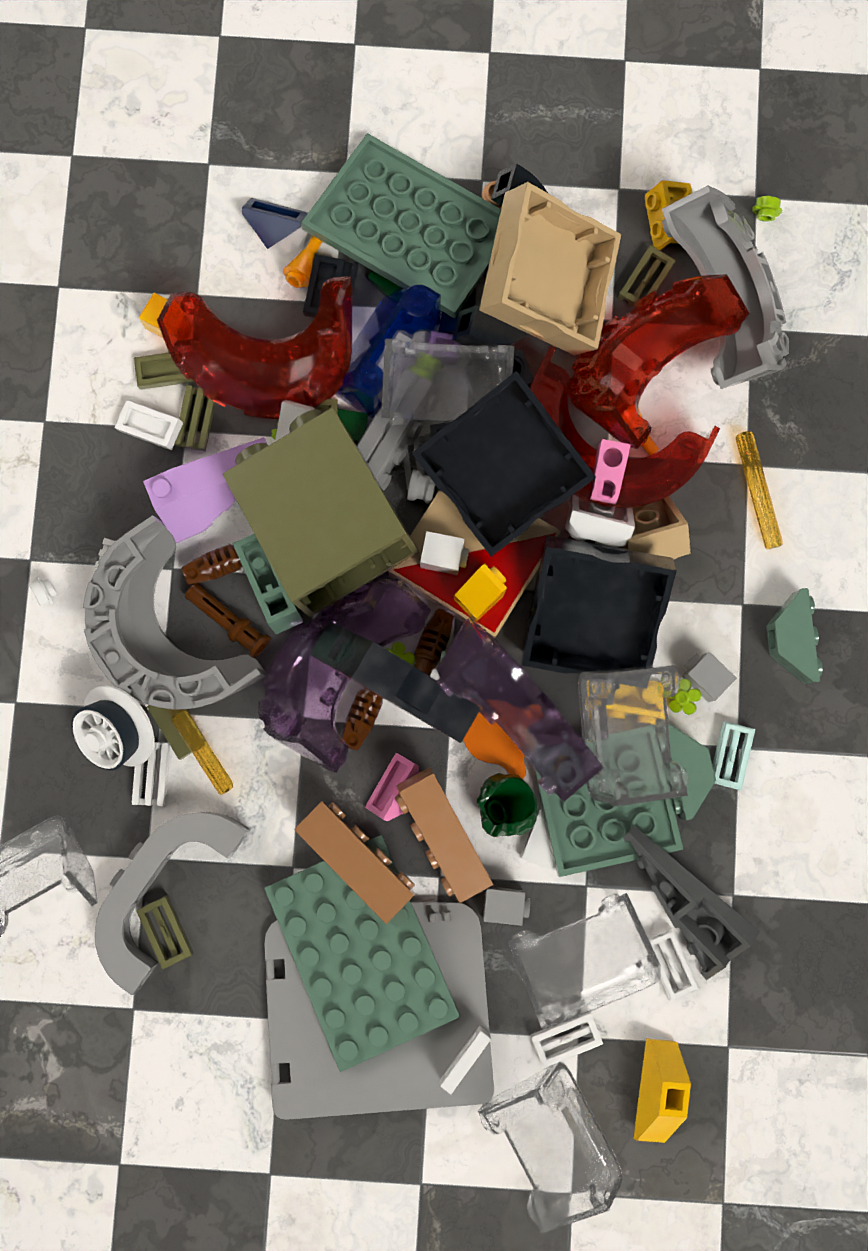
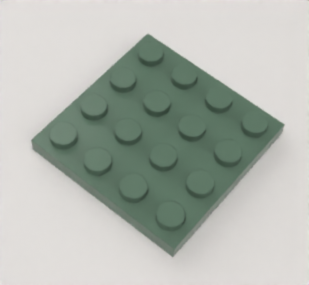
(591, 832)

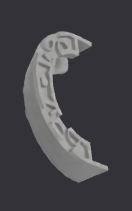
(723, 245)
(128, 637)

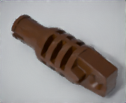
(212, 565)
(433, 641)
(361, 718)

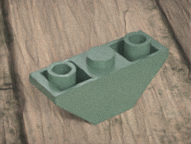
(794, 638)
(700, 771)

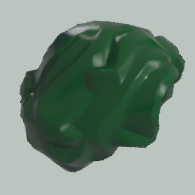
(507, 805)

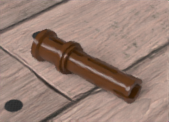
(238, 628)

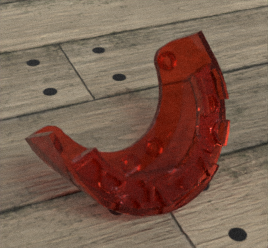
(642, 342)
(256, 371)
(644, 478)

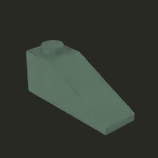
(272, 597)

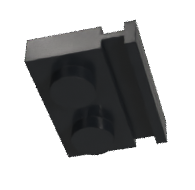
(322, 270)

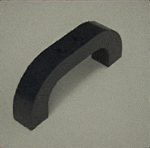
(473, 325)

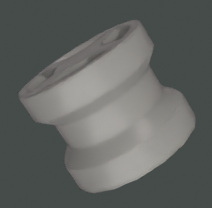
(421, 487)

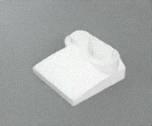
(599, 523)

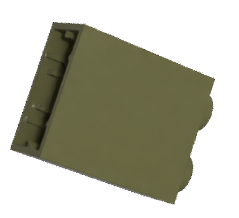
(318, 511)

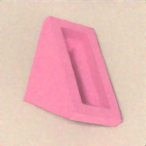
(383, 798)

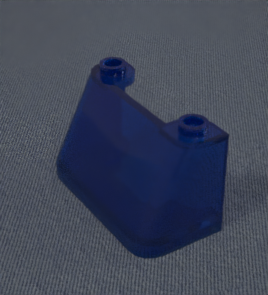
(401, 311)

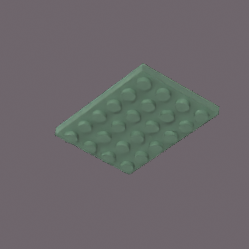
(406, 223)
(364, 977)

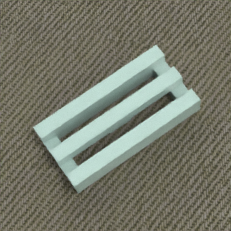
(744, 756)

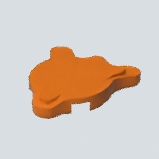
(494, 746)

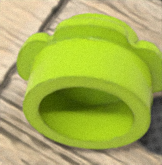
(767, 208)

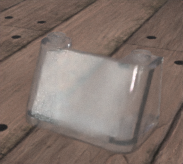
(439, 379)
(629, 734)
(586, 962)
(557, 1146)

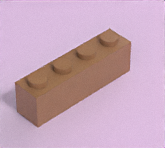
(443, 834)
(355, 861)

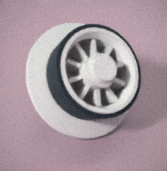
(113, 729)

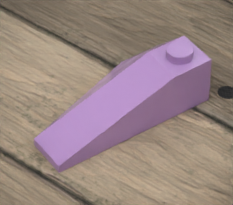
(194, 493)

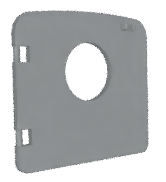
(402, 1076)

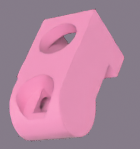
(609, 470)

